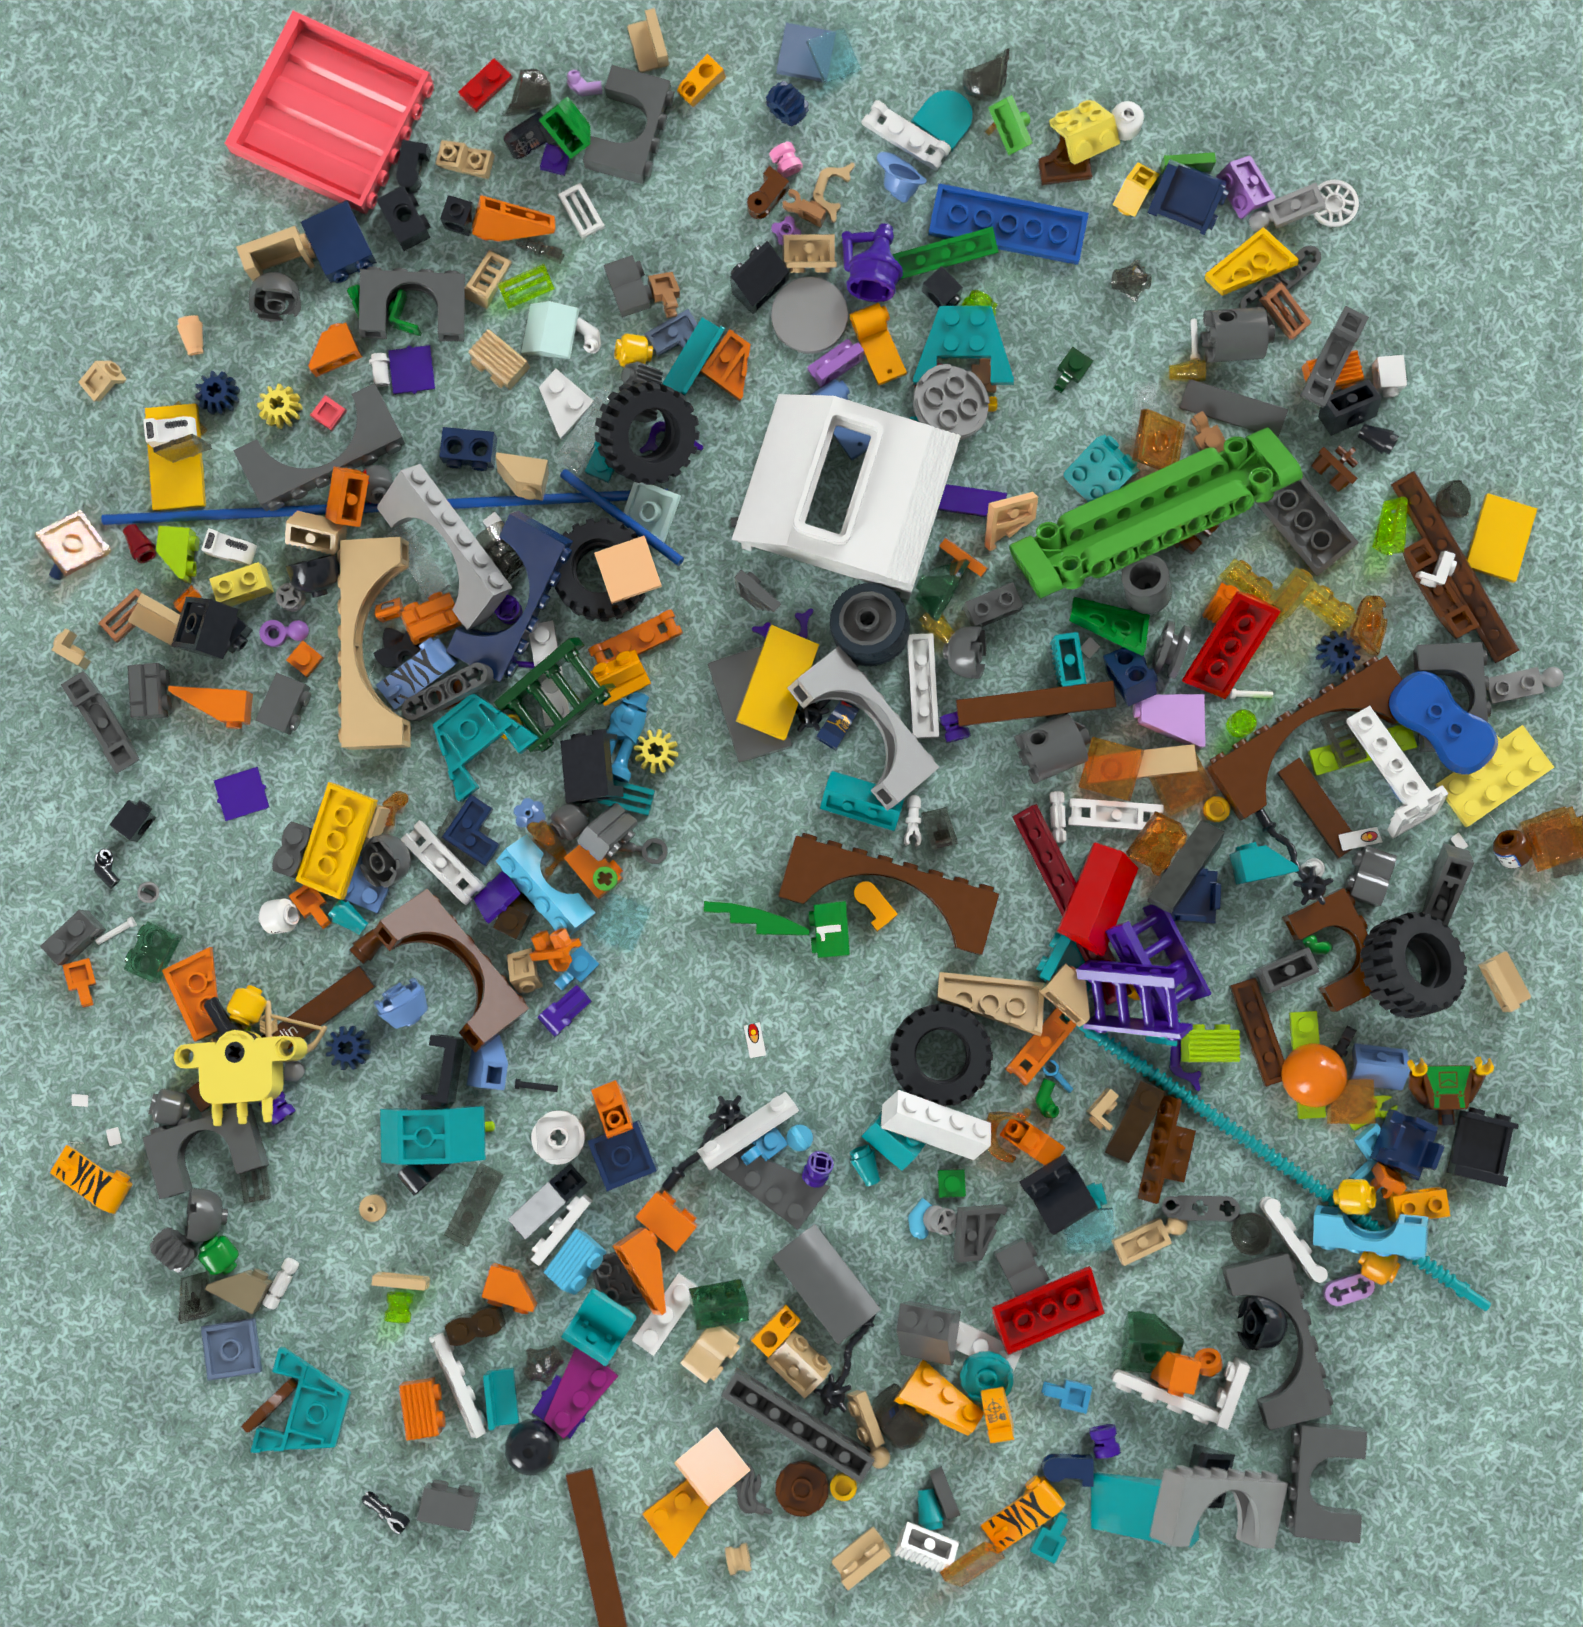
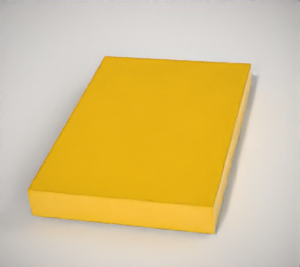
(1501, 537)

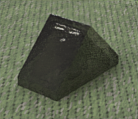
(939, 830)
(194, 1299)

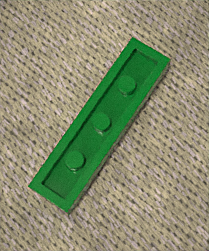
(947, 252)

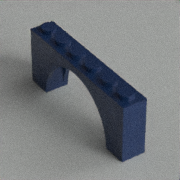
(542, 555)

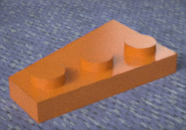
(193, 984)

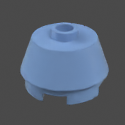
(402, 1004)

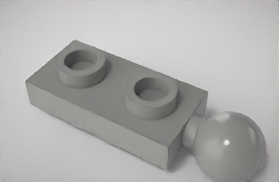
(1289, 208)
(1522, 684)

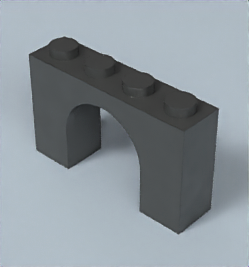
(633, 158)
(381, 286)
(1463, 663)
(168, 1147)
(1312, 1445)

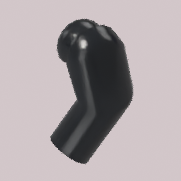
(103, 868)

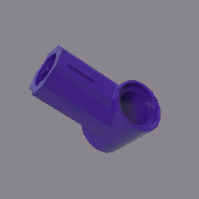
(560, 1014)

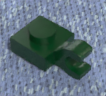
(1072, 368)

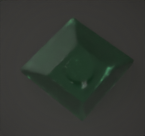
(939, 587)
(1146, 1341)

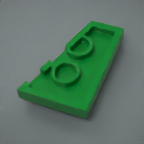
(1111, 622)

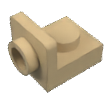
(101, 379)
(76, 655)
(523, 971)
(1104, 1104)

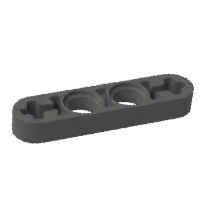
(1277, 278)
(448, 695)

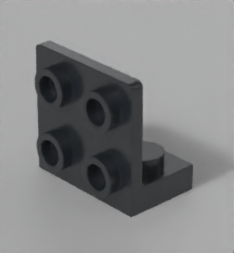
(1059, 1194)

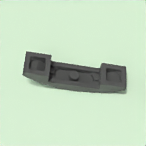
(1333, 356)
(102, 721)

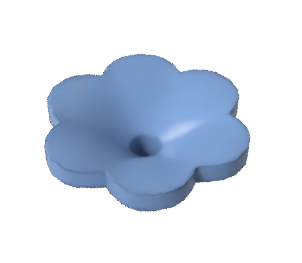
(536, 812)

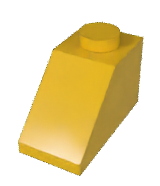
(1135, 190)

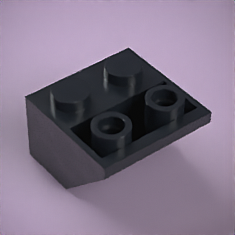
(758, 277)

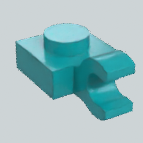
(1049, 1540)

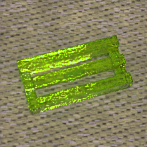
(521, 277)

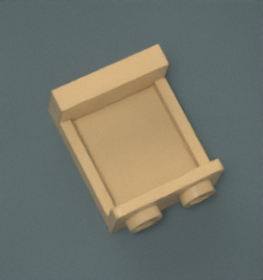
(275, 250)

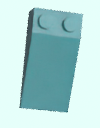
(1126, 1505)

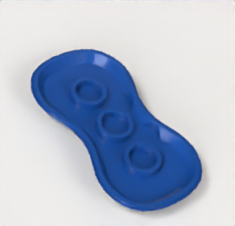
(1459, 738)

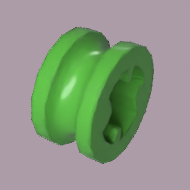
(606, 870)

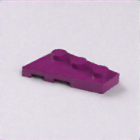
(578, 1391)

